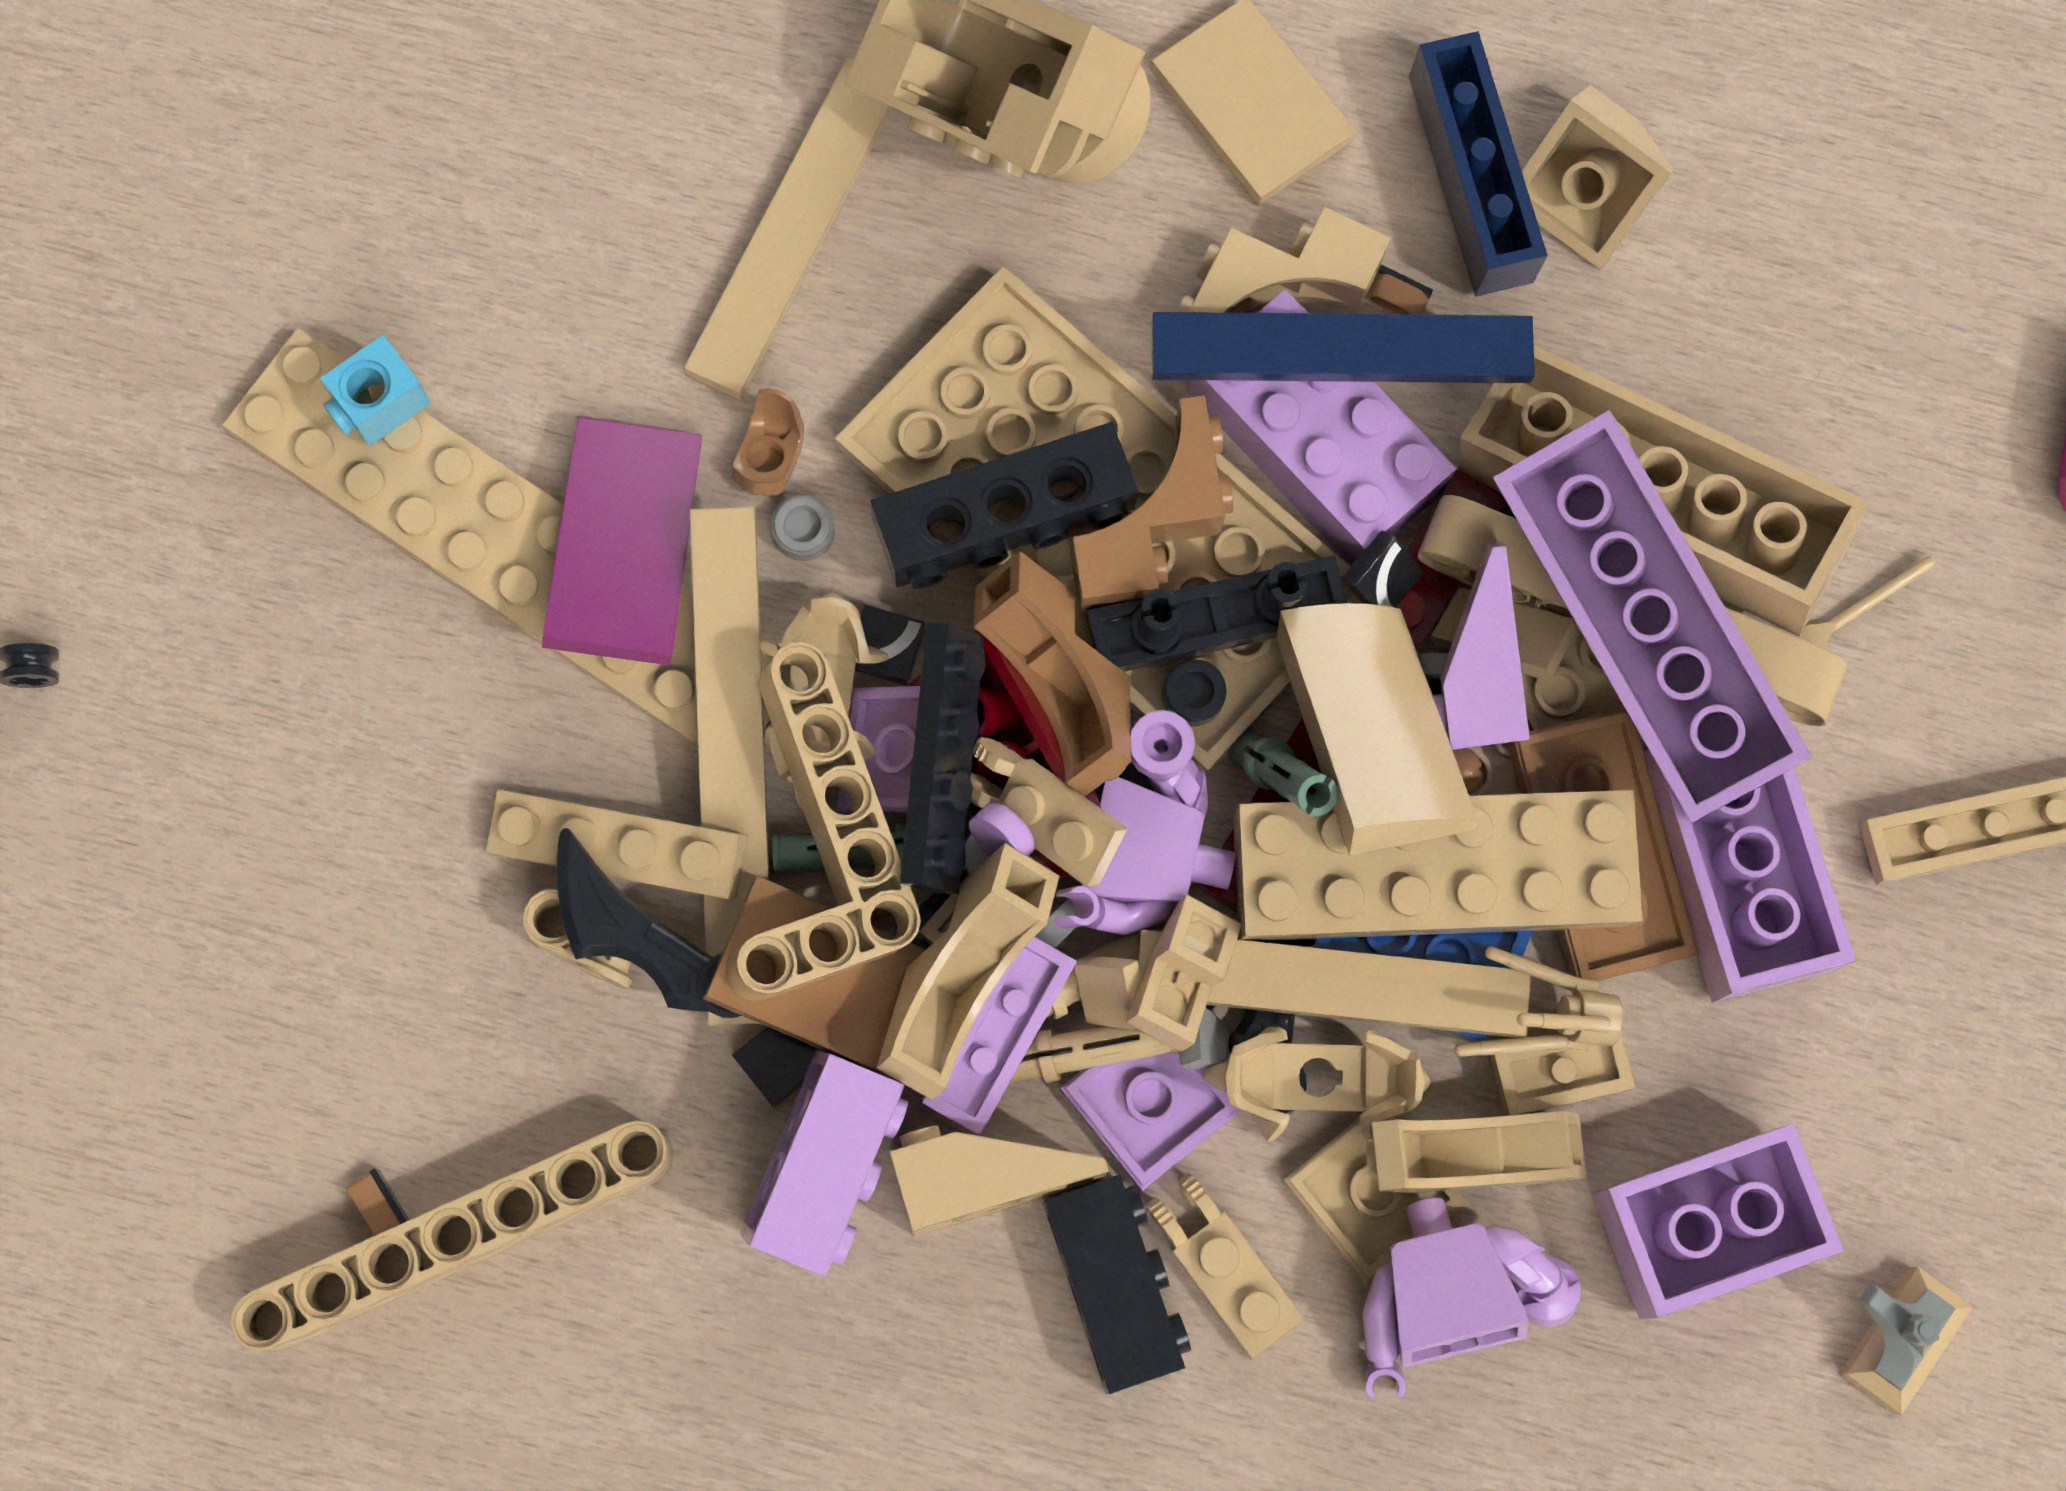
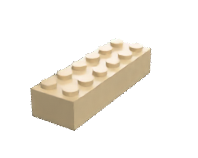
(1751, 520)
(1525, 868)

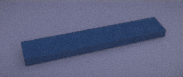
(1342, 347)

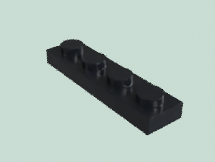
(942, 759)

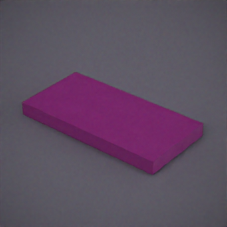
(622, 541)

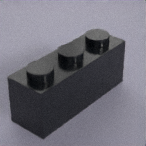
(1117, 1283)

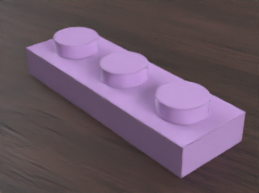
(1002, 1035)

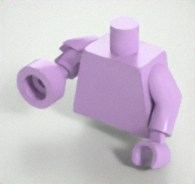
(1161, 838)
(1455, 1293)

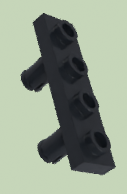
(1210, 615)

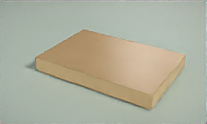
(1253, 100)

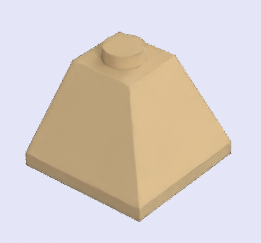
(1594, 175)

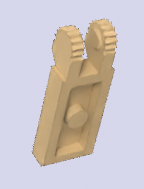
(1062, 821)
(1228, 1272)

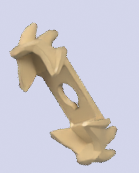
(838, 633)
(1374, 1079)

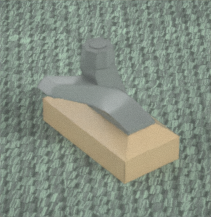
(1904, 1339)

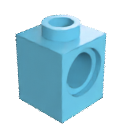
(373, 365)

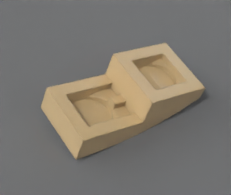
(1182, 971)

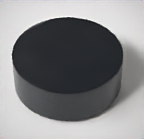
(1194, 691)

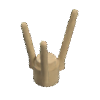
(1580, 1018)

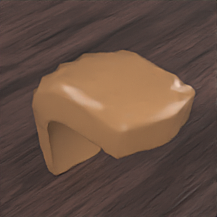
(770, 444)

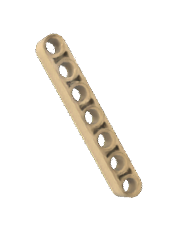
(1799, 672)
(421, 1239)

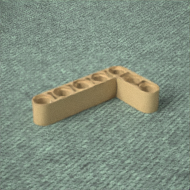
(833, 836)

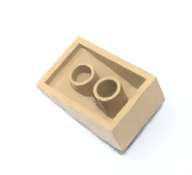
(973, 1176)

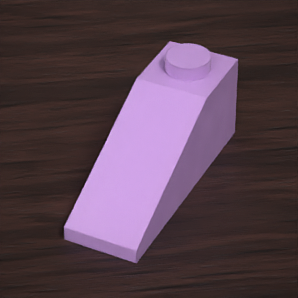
(1482, 672)

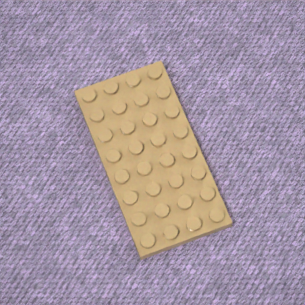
(1023, 376)

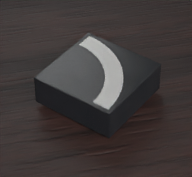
(1383, 572)
(897, 637)

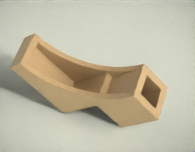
(1326, 264)
(947, 985)
(1476, 1152)

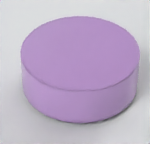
(1000, 825)

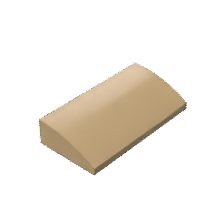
(1374, 725)

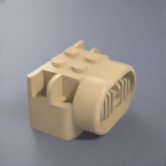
(1008, 83)

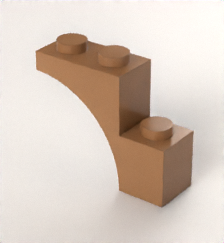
(1189, 503)
(1079, 689)

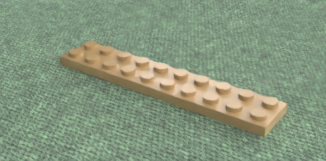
(451, 513)

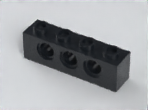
(1087, 458)

